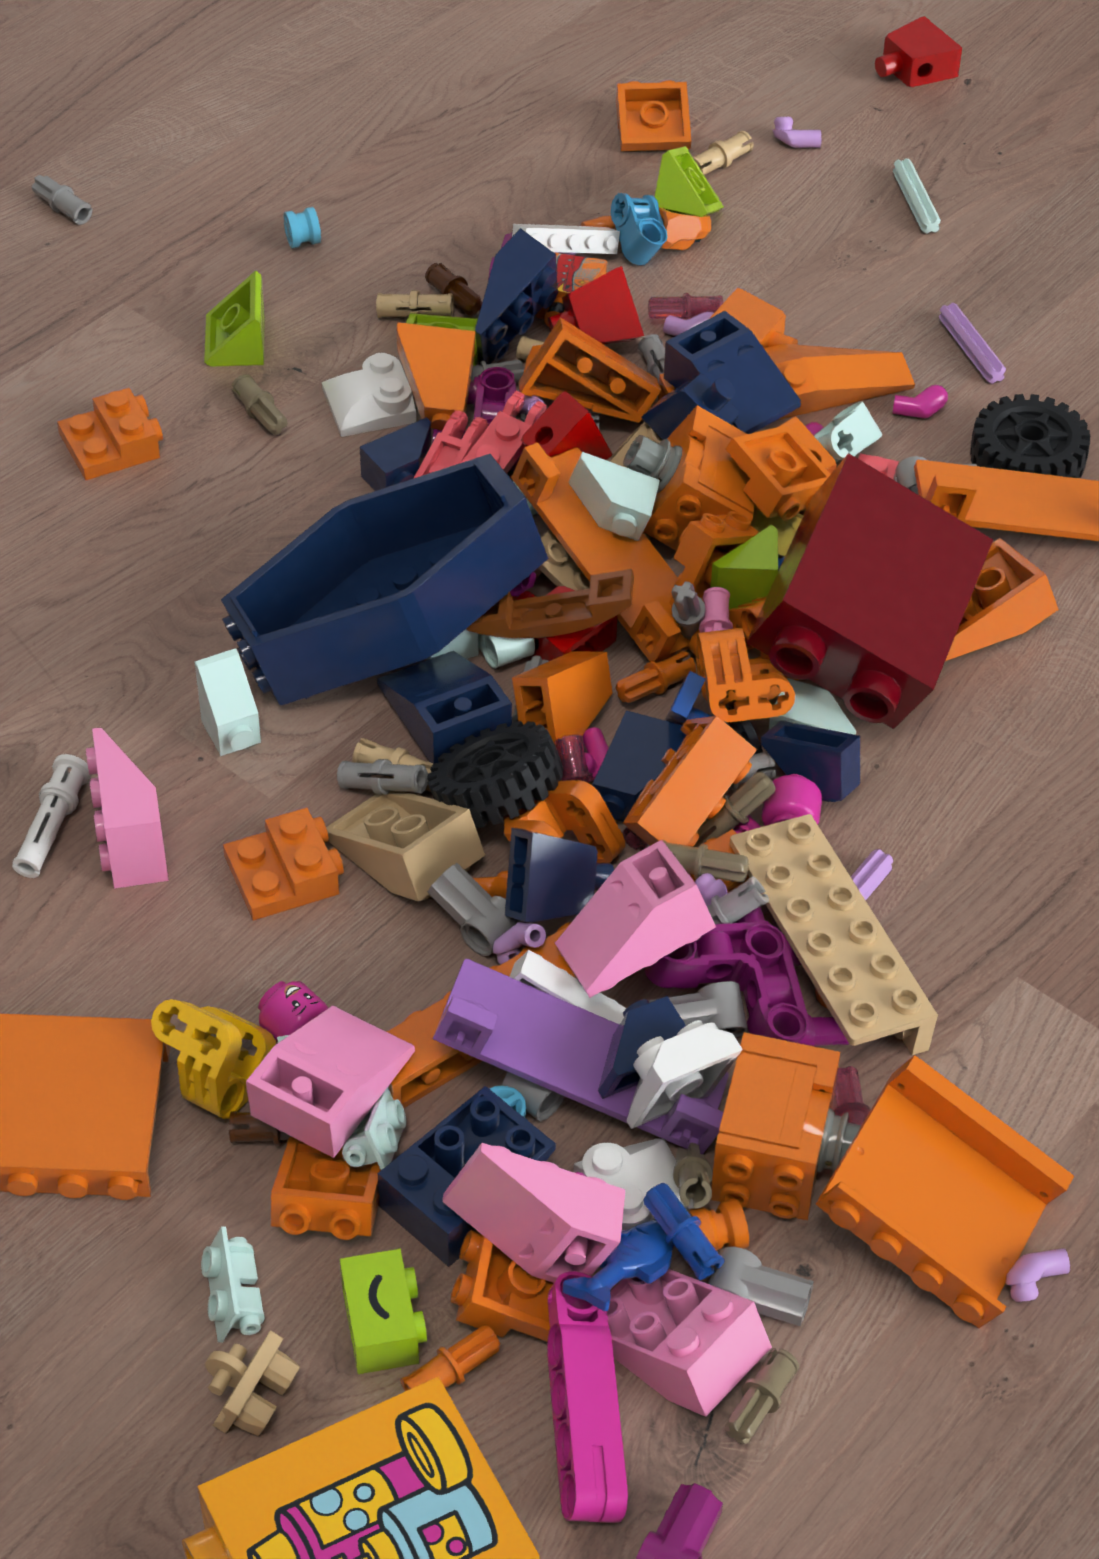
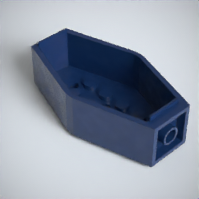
(384, 580)

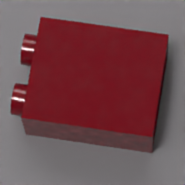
(870, 593)

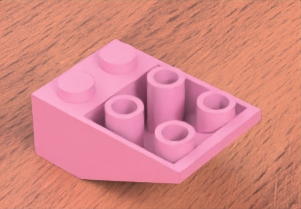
(127, 816)
(634, 920)
(325, 1078)
(538, 1212)
(685, 1337)

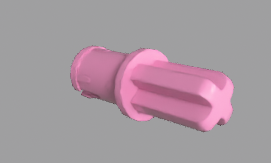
(717, 610)

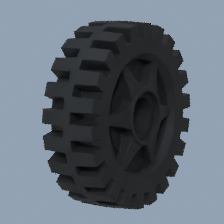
(1031, 437)
(498, 772)

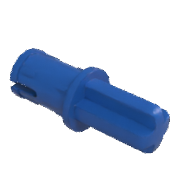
(683, 1231)

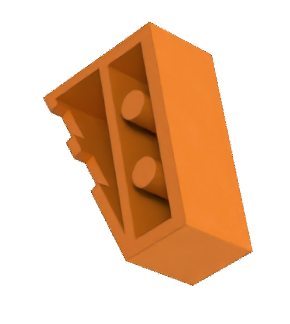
(590, 374)
(691, 783)

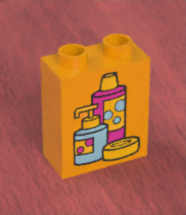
(368, 1487)

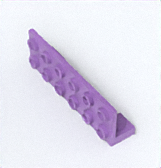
(557, 1049)

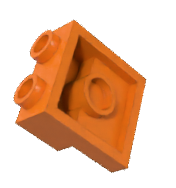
(653, 116)
(112, 434)
(780, 471)
(707, 542)
(285, 864)
(323, 1193)
(499, 1291)

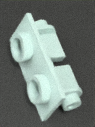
(377, 1134)
(227, 1267)

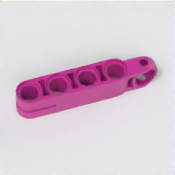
(585, 1409)

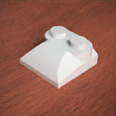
(371, 397)
(684, 1065)
(634, 1169)

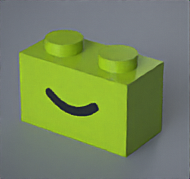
(381, 1312)

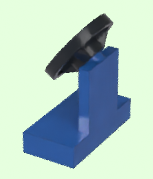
(683, 709)

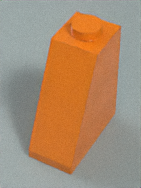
(437, 368)
(564, 692)

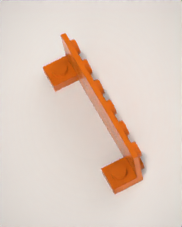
(1012, 499)
(600, 551)

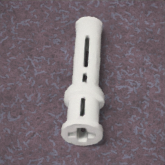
(56, 800)

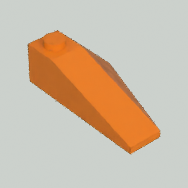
(839, 375)
(1005, 601)

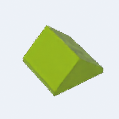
(683, 185)
(237, 327)
(748, 568)

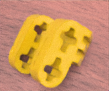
(212, 1067)

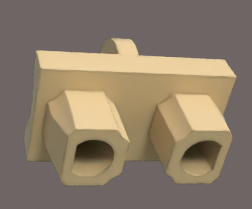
(243, 1406)

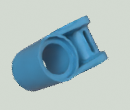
(639, 226)

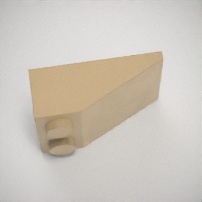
(407, 840)

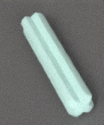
(916, 196)

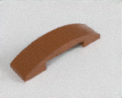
(559, 612)

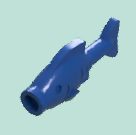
(639, 1254)

